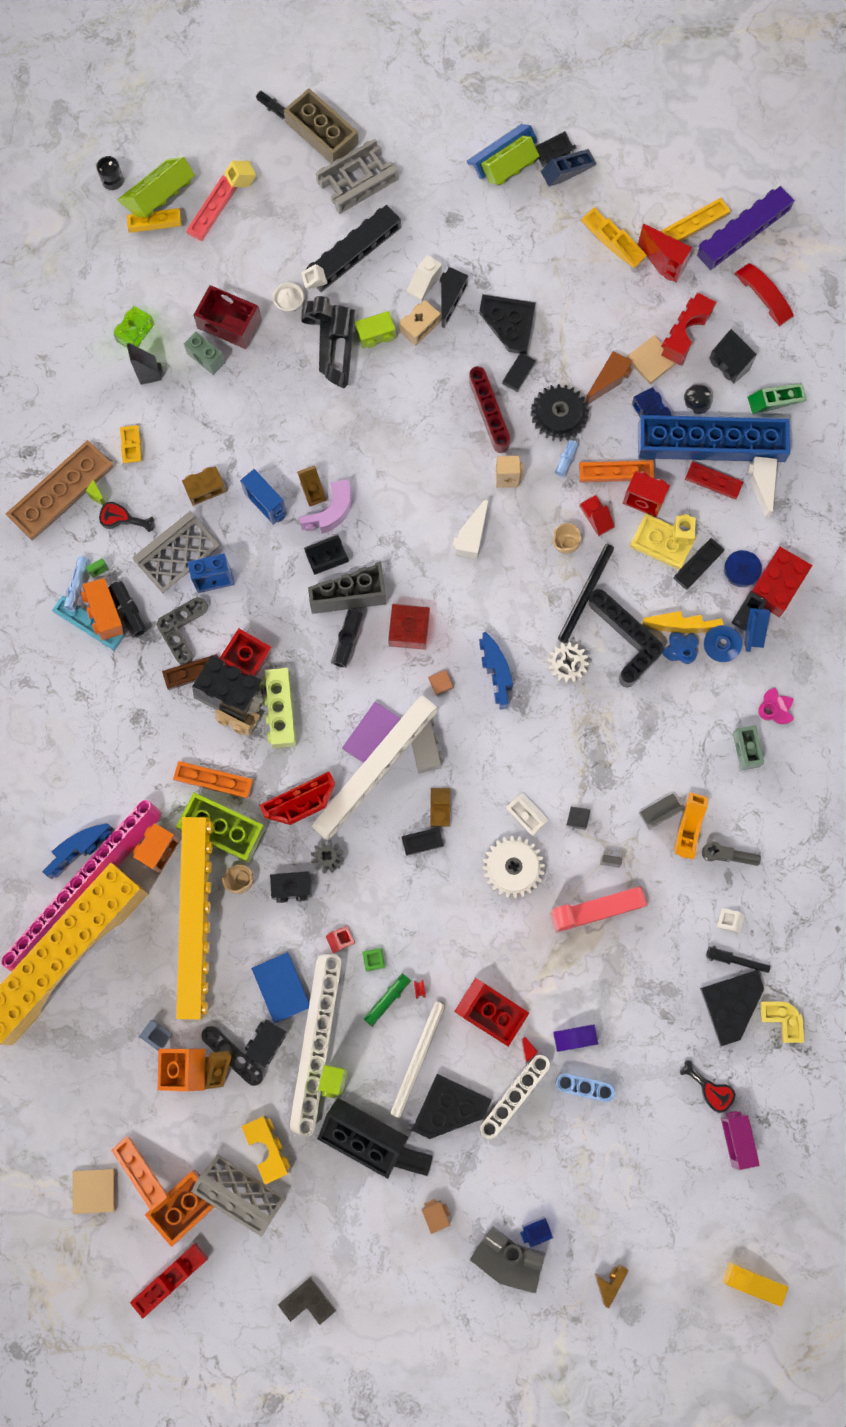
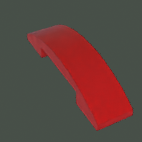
(767, 292)

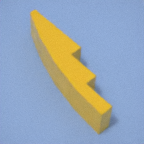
(614, 239)
(676, 623)

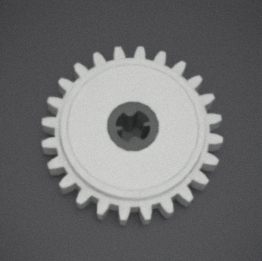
(519, 854)

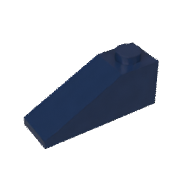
(567, 166)

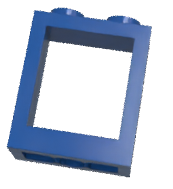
(264, 497)
(210, 569)

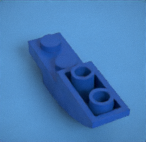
(496, 663)
(83, 842)

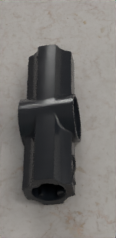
(127, 609)
(344, 649)

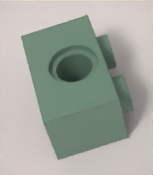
(204, 353)
(748, 747)

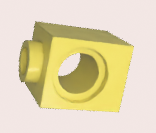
(680, 536)

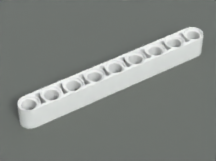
(375, 767)
(319, 1053)

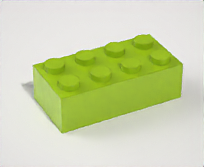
(231, 831)

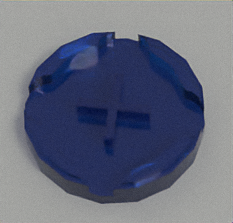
(742, 568)

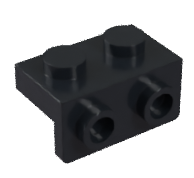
(554, 148)
(326, 554)

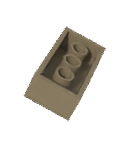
(321, 126)

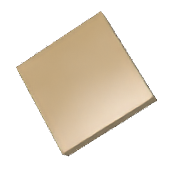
(648, 360)
(93, 1191)

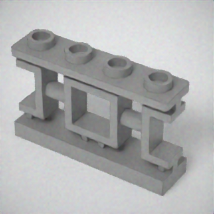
(363, 187)

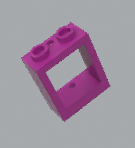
(740, 1140)

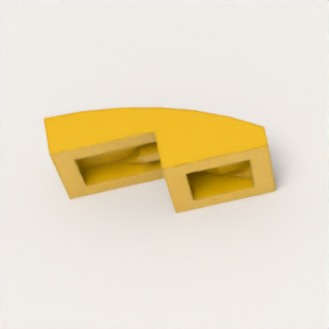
(131, 444)

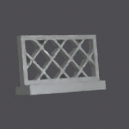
(164, 540)
(233, 1203)

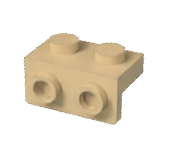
(238, 726)

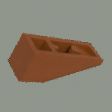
(611, 376)

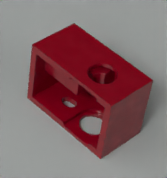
(225, 319)

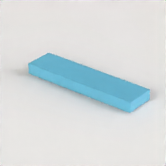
(81, 620)

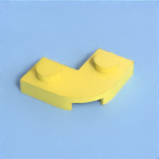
(789, 1017)

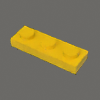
(158, 220)

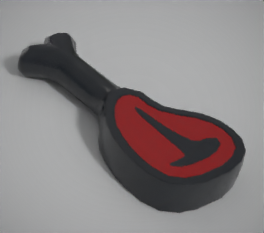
(114, 514)
(717, 1096)

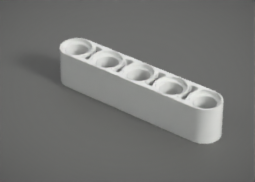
(506, 1102)

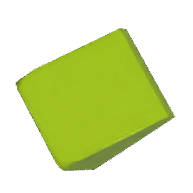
(94, 493)

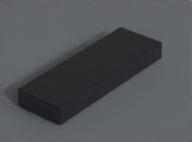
(699, 564)

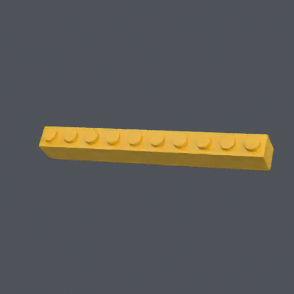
(193, 918)

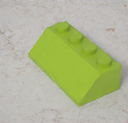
(157, 187)

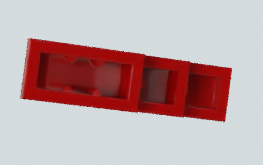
(169, 1280)

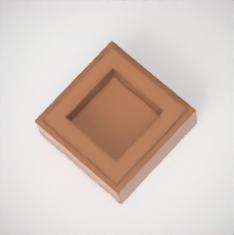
(440, 682)

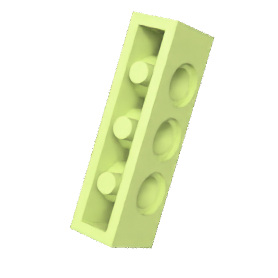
(281, 678)

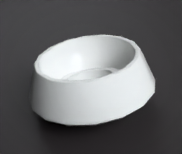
(288, 297)

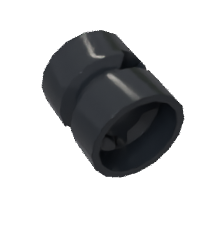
(110, 173)

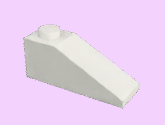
(762, 479)
(471, 533)

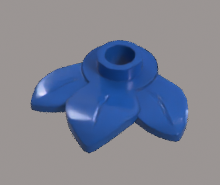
(679, 645)

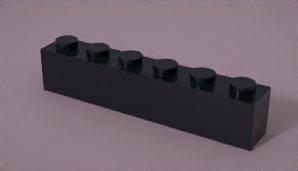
(357, 245)

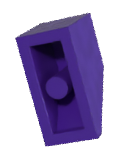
(575, 1038)

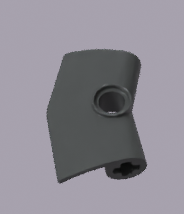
(517, 1273)

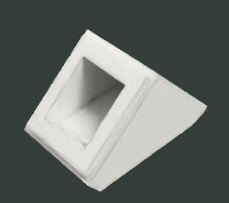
(314, 277)
(731, 920)

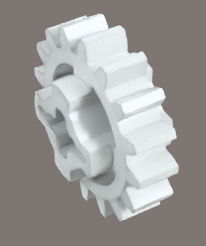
(559, 666)

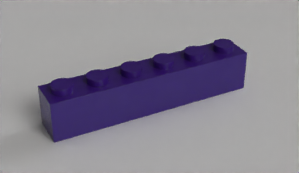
(745, 227)

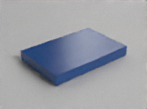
(281, 987)

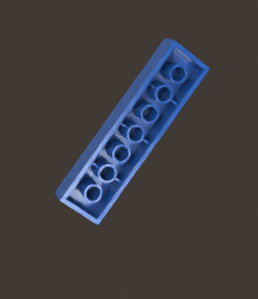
(713, 438)

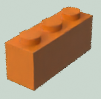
(101, 609)

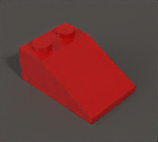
(664, 252)
(491, 1012)

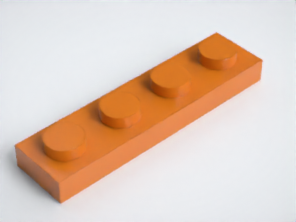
(613, 471)
(213, 779)
(140, 1174)

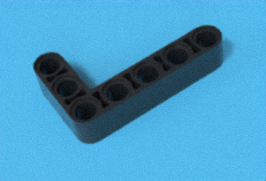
(629, 635)

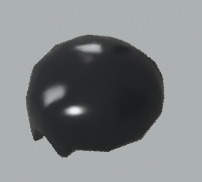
(698, 398)

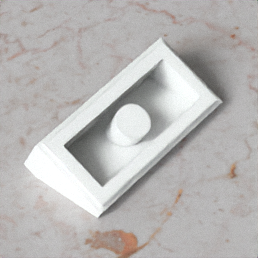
(527, 813)

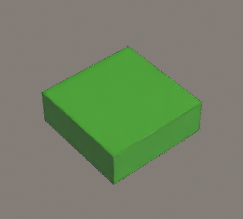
(97, 568)
(373, 959)

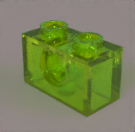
(133, 318)

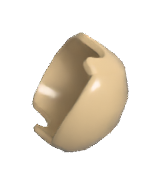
(567, 538)
(238, 879)

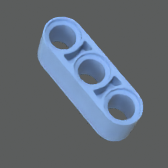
(595, 1086)

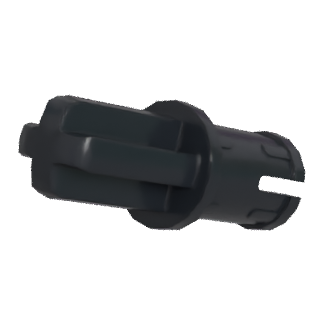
(271, 104)

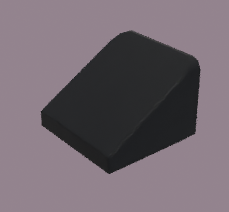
(578, 817)

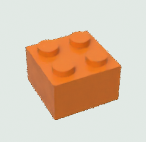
(156, 848)
(181, 1069)

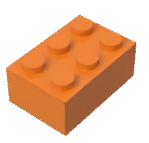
(181, 1212)

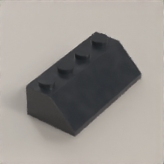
(362, 1137)

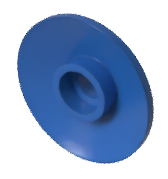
(721, 652)

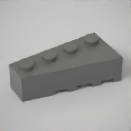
(349, 591)

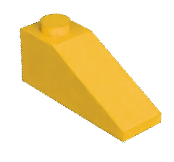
(755, 1284)

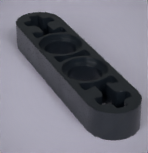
(235, 1053)

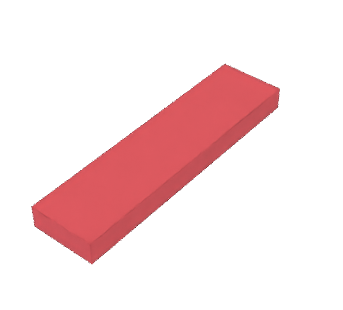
(211, 209)

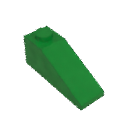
(776, 398)

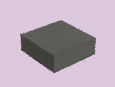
(611, 861)

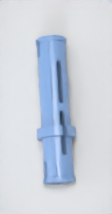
(74, 590)

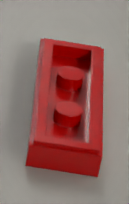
(714, 480)

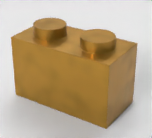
(203, 485)

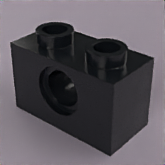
(280, 881)

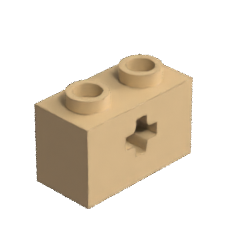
(412, 326)
(508, 471)

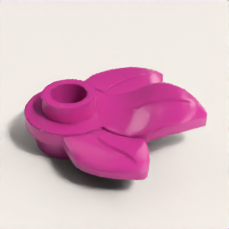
(778, 706)

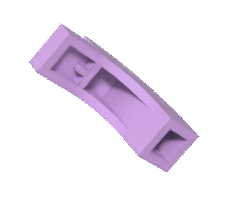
(334, 514)

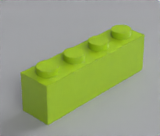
(332, 1081)

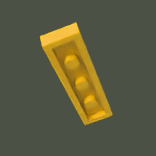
(698, 220)

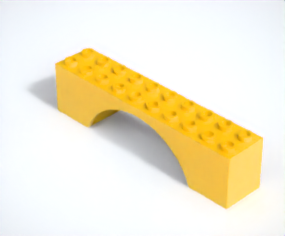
(91, 917)

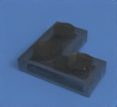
(307, 1296)

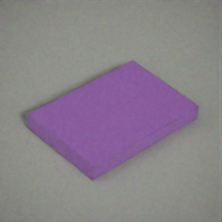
(370, 732)

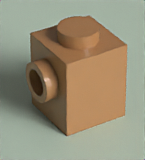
(436, 1215)

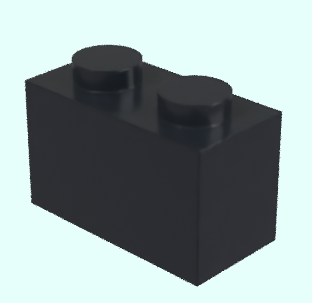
(266, 1043)

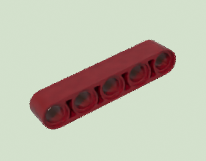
(489, 401)

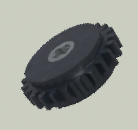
(572, 410)

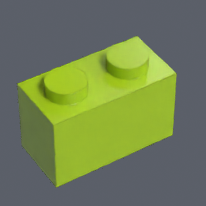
(375, 330)

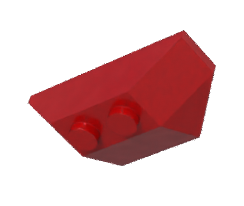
(300, 801)

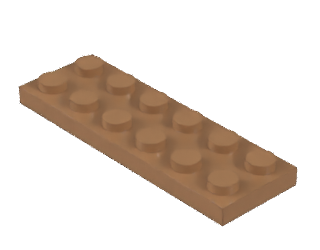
(59, 490)

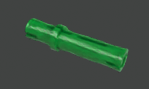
(387, 999)

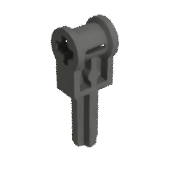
(729, 854)

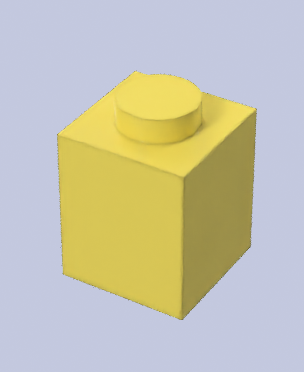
(240, 174)

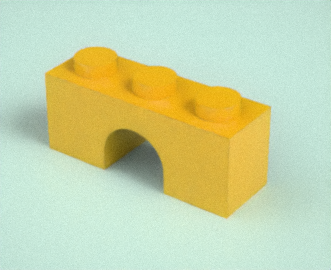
(275, 1165)

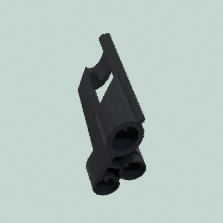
(334, 323)

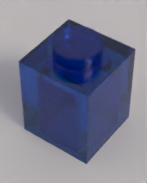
(536, 1232)

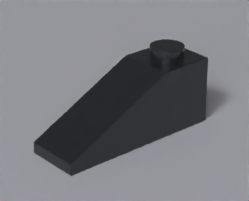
(452, 288)
(144, 365)

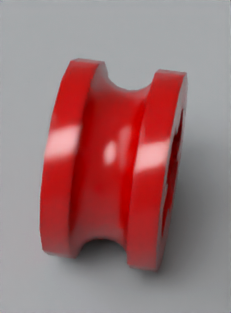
(419, 989)

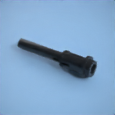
(728, 957)

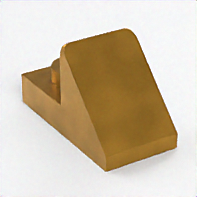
(311, 486)
(440, 807)
(216, 1069)
(609, 1289)

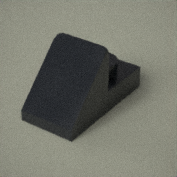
(752, 601)

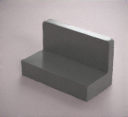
(661, 811)

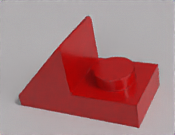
(597, 515)

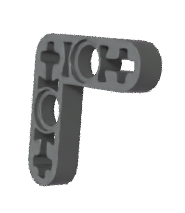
(173, 628)

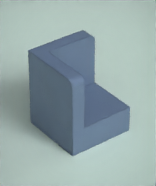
(155, 1035)

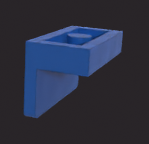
(756, 628)

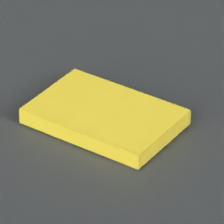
(656, 540)

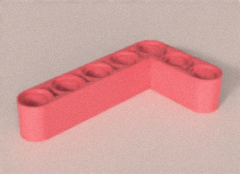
(569, 916)

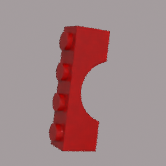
(697, 313)

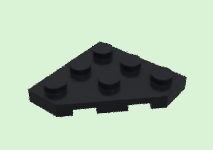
(509, 321)
(732, 1005)
(449, 1108)

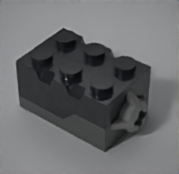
(228, 689)

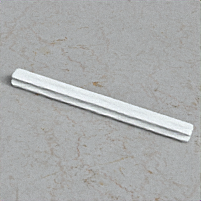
(417, 1059)

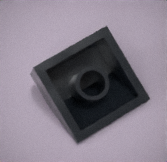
(732, 356)

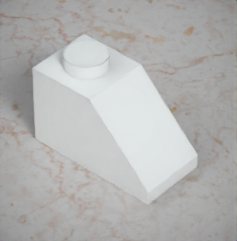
(425, 277)

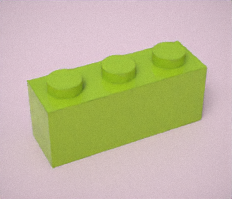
(510, 160)

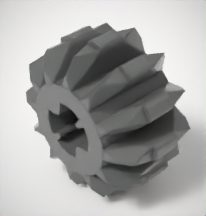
(327, 864)

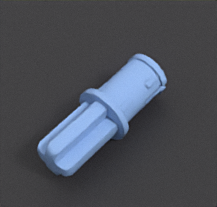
(566, 458)

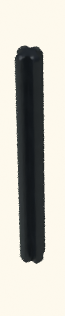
(585, 593)

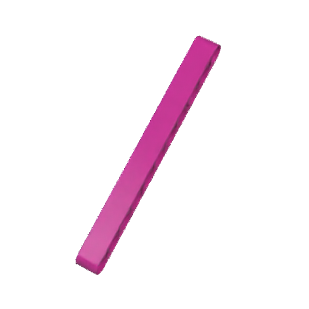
(113, 851)

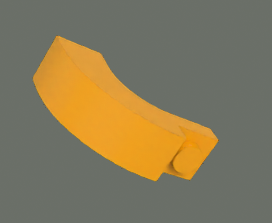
(690, 825)

